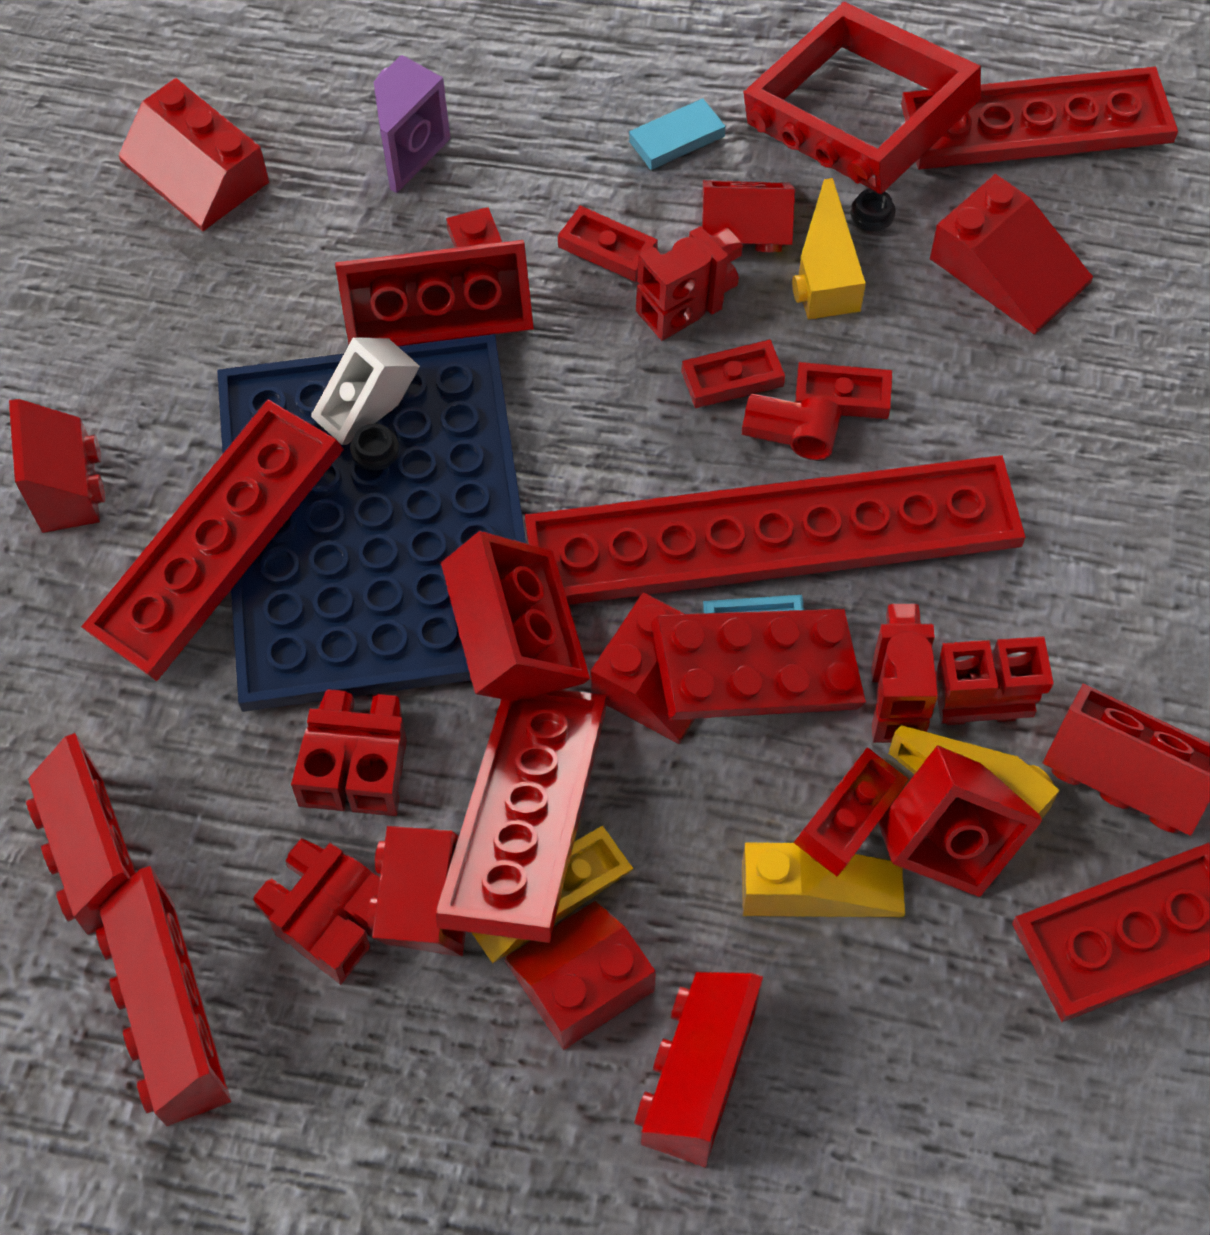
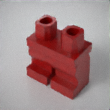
(686, 281)
(904, 672)
(991, 683)
(351, 756)
(325, 909)

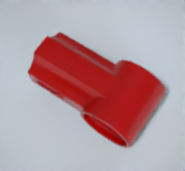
(805, 426)

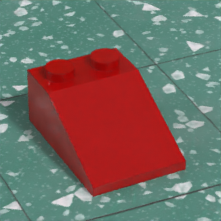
(1009, 254)

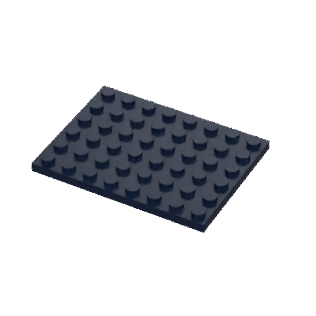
(356, 574)

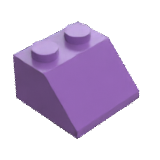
(410, 118)

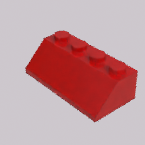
(437, 294)
(161, 1001)

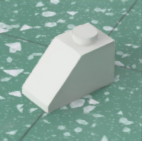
(364, 387)

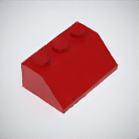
(192, 155)
(513, 618)
(1133, 760)
(81, 832)
(699, 1064)

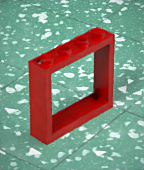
(893, 48)

